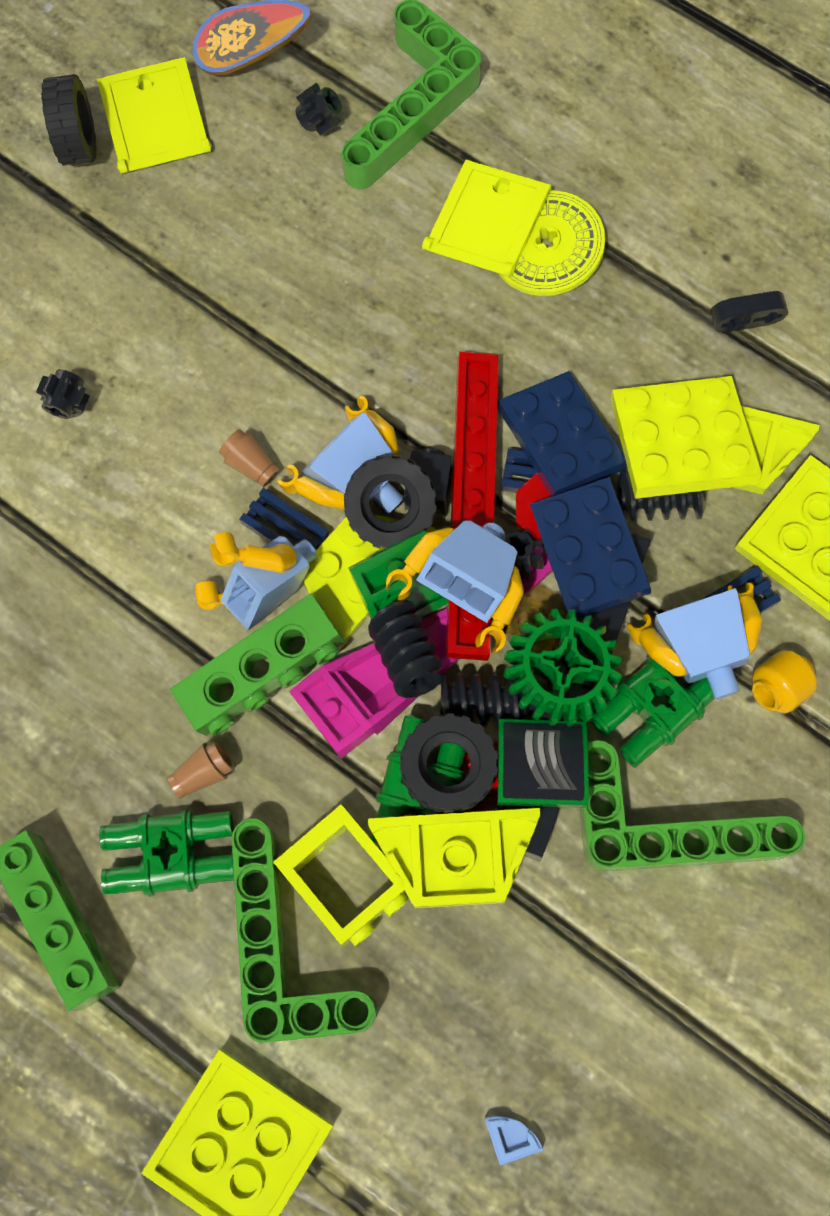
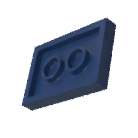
(561, 434)
(590, 548)

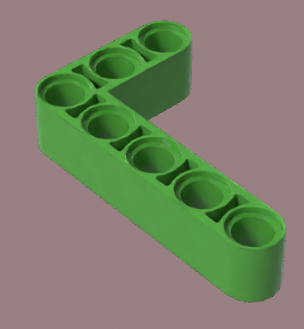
(451, 69)
(670, 835)
(272, 951)

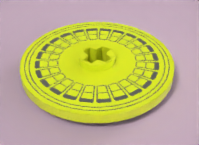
(575, 252)

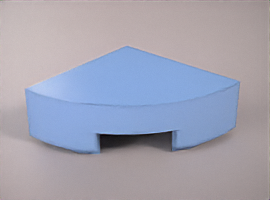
(511, 1139)

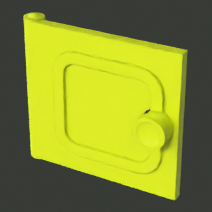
(153, 115)
(487, 218)

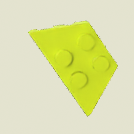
(776, 443)
(331, 581)
(456, 855)

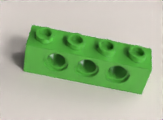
(199, 690)
(54, 922)

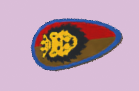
(247, 34)

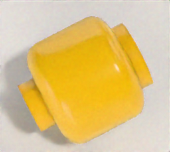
(784, 682)

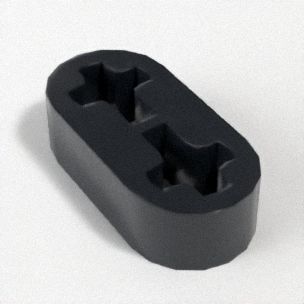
(749, 311)

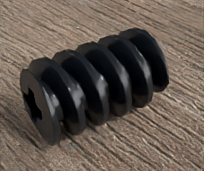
(665, 503)
(405, 649)
(480, 699)

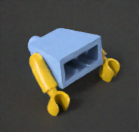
(332, 468)
(469, 569)
(260, 579)
(704, 638)

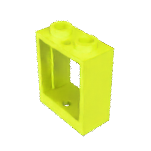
(315, 842)

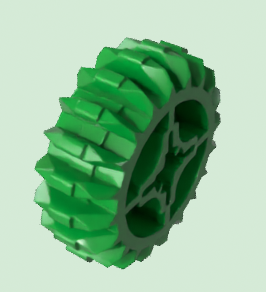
(596, 670)

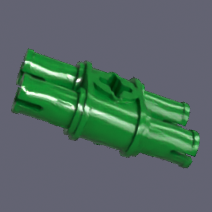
(661, 723)
(394, 795)
(152, 836)

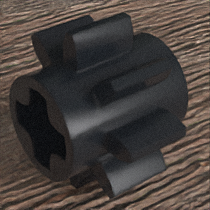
(318, 109)
(62, 394)
(528, 552)

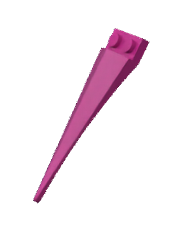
(355, 695)

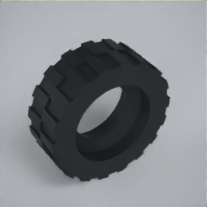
(68, 119)
(389, 469)
(456, 731)

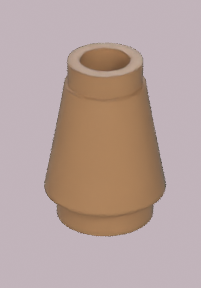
(248, 457)
(202, 769)

